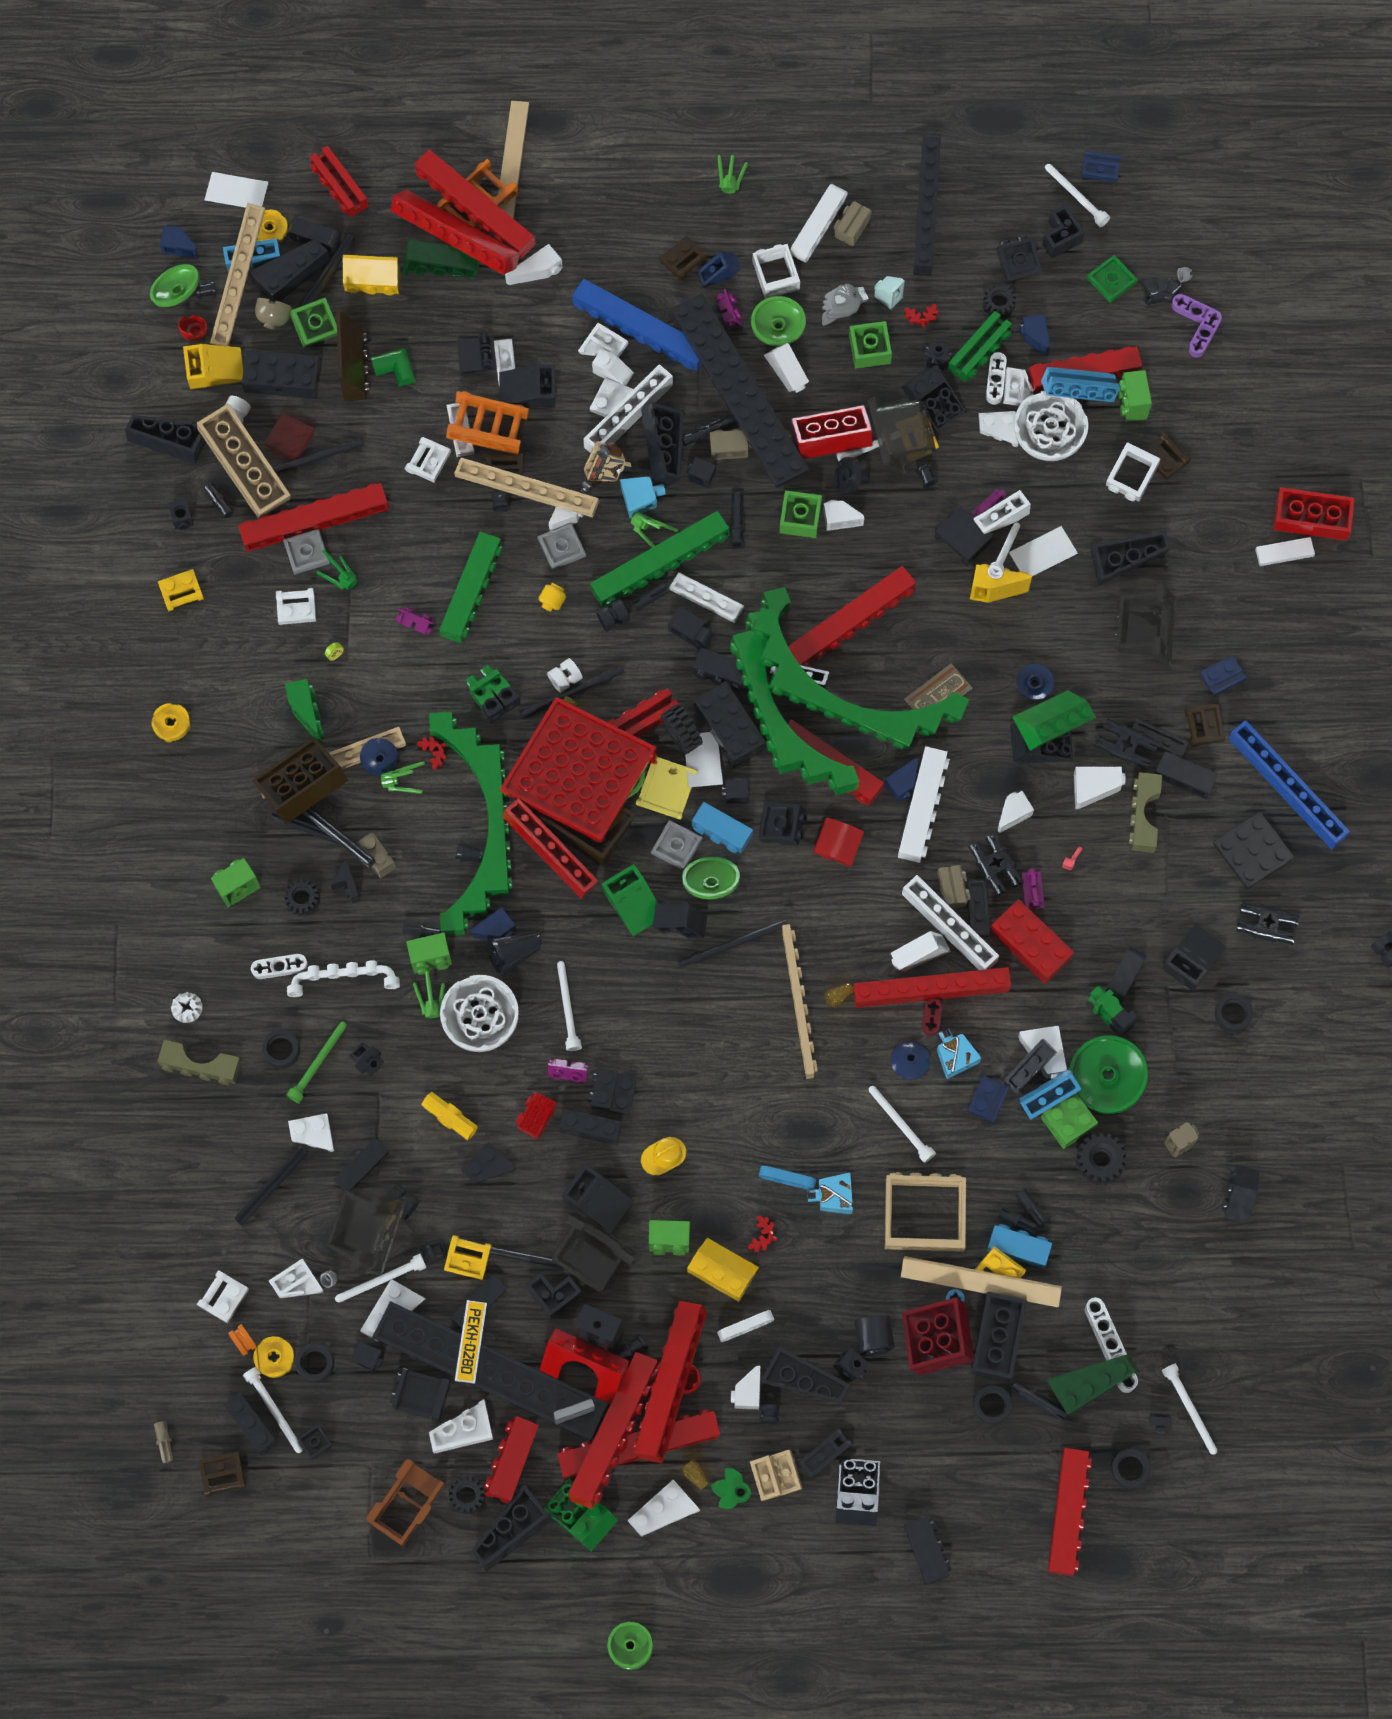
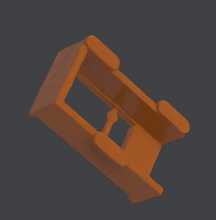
(419, 1480)

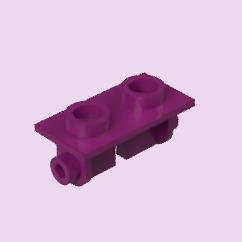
(733, 314)
(995, 498)
(422, 622)
(1033, 890)
(559, 1070)

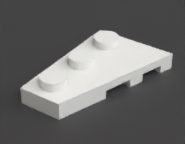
(395, 1293)
(464, 1430)
(663, 1509)

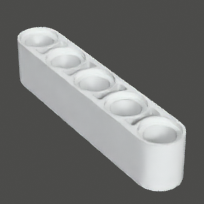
(818, 223)
(1109, 1335)

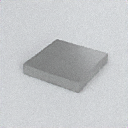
(561, 546)
(306, 551)
(676, 845)
(574, 1411)

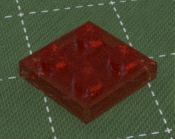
(289, 437)

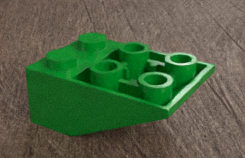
(304, 707)
(631, 899)
(581, 1522)

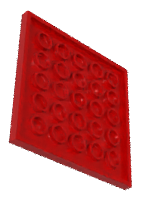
(578, 769)

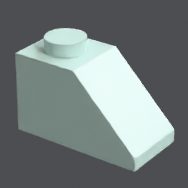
(889, 291)

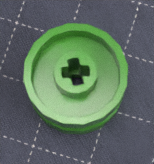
(630, 1658)

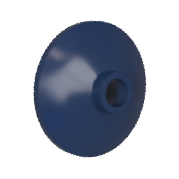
(1038, 674)
(376, 747)
(910, 1069)

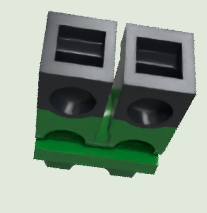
(487, 688)
(1111, 1012)

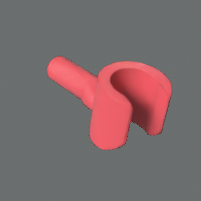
(1069, 862)

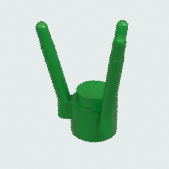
(347, 578)

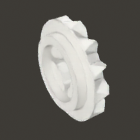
(189, 1015)

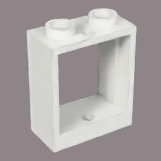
(781, 286)
(1137, 454)

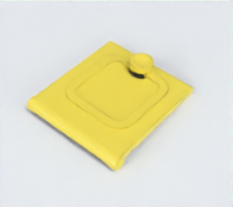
(666, 788)

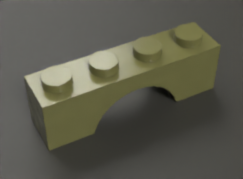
(1144, 834)
(223, 1068)

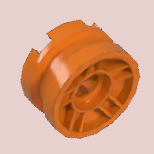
(242, 1340)

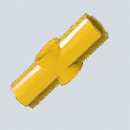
(449, 1116)

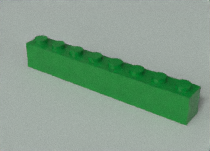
(660, 559)

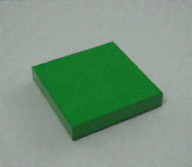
(1112, 278)

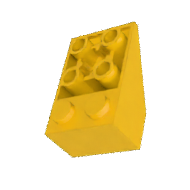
(212, 365)
(990, 589)

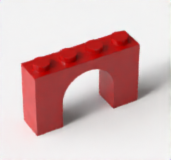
(607, 1366)

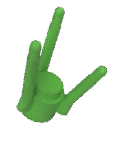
(729, 183)
(642, 521)
(390, 778)
(431, 1009)

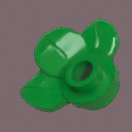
(728, 1489)

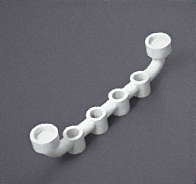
(334, 972)

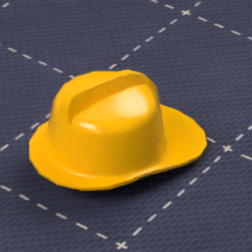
(663, 1156)

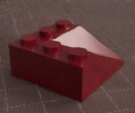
(938, 1336)

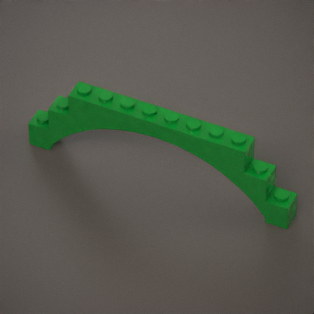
(795, 683)
(787, 748)
(493, 872)

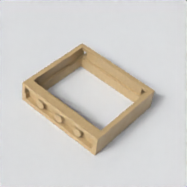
(936, 1180)

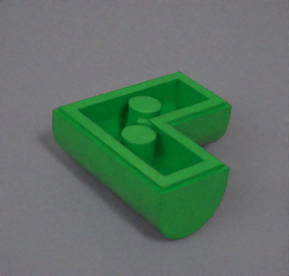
(395, 361)

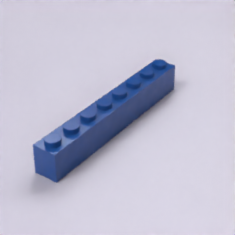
(635, 323)
(1288, 785)

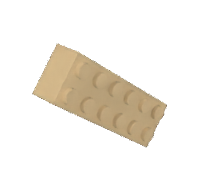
(243, 461)

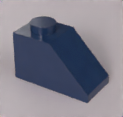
(176, 242)
(719, 269)
(1036, 333)
(902, 781)
(494, 926)

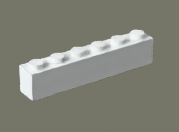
(629, 409)
(922, 805)
(950, 924)

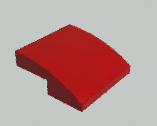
(838, 841)

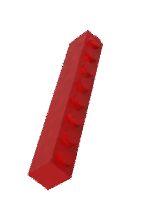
(473, 203)
(455, 232)
(318, 515)
(853, 617)
(932, 986)
(670, 1382)
(614, 1431)
(684, 1433)

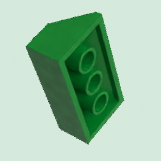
(1053, 718)

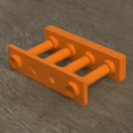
(483, 169)
(484, 439)

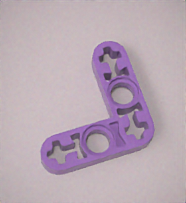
(1203, 319)

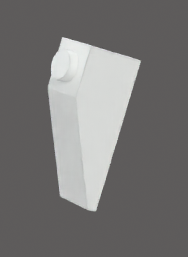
(538, 266)
(1004, 513)

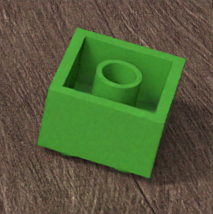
(314, 322)
(870, 344)
(1134, 396)
(800, 514)
(235, 882)
(429, 953)
(1069, 1120)
(669, 1237)

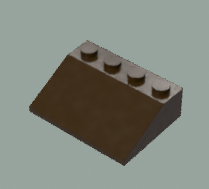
(352, 358)
(300, 780)
(589, 847)

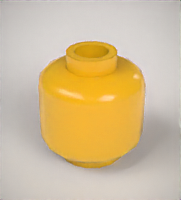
(552, 597)

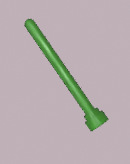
(296, 1093)

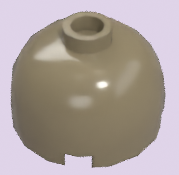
(272, 313)

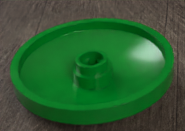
(1110, 1074)

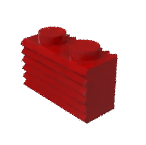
(536, 1116)

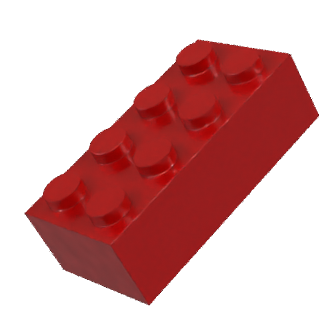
(832, 432)
(1313, 513)
(1031, 941)

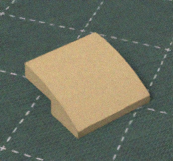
(776, 1475)

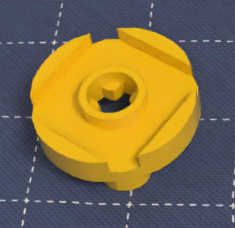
(278, 222)
(180, 727)
(265, 1349)

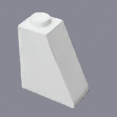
(787, 368)
(1096, 783)
(920, 951)
(1031, 1038)

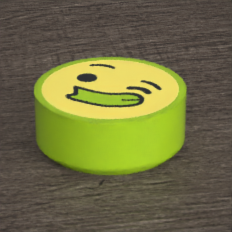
(334, 651)

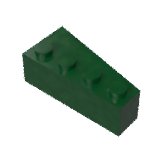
(437, 259)
(1089, 1383)

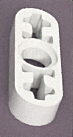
(991, 384)
(291, 958)
(745, 1326)

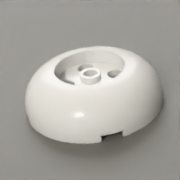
(1057, 410)
(489, 993)

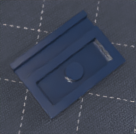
(1101, 166)
(1223, 675)
(988, 1099)

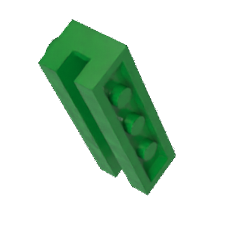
(979, 347)

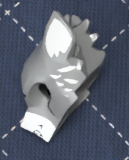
(842, 302)

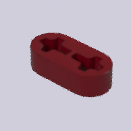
(927, 1016)

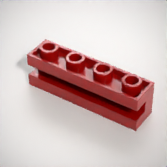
(339, 182)
(646, 714)
(511, 1459)

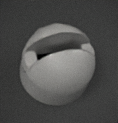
(1184, 274)
(328, 1279)

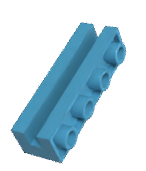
(1080, 384)

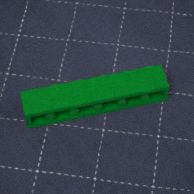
(470, 587)

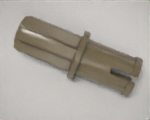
(163, 1441)

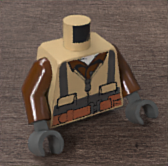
(604, 465)

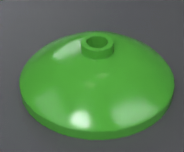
(174, 285)
(778, 312)
(711, 877)

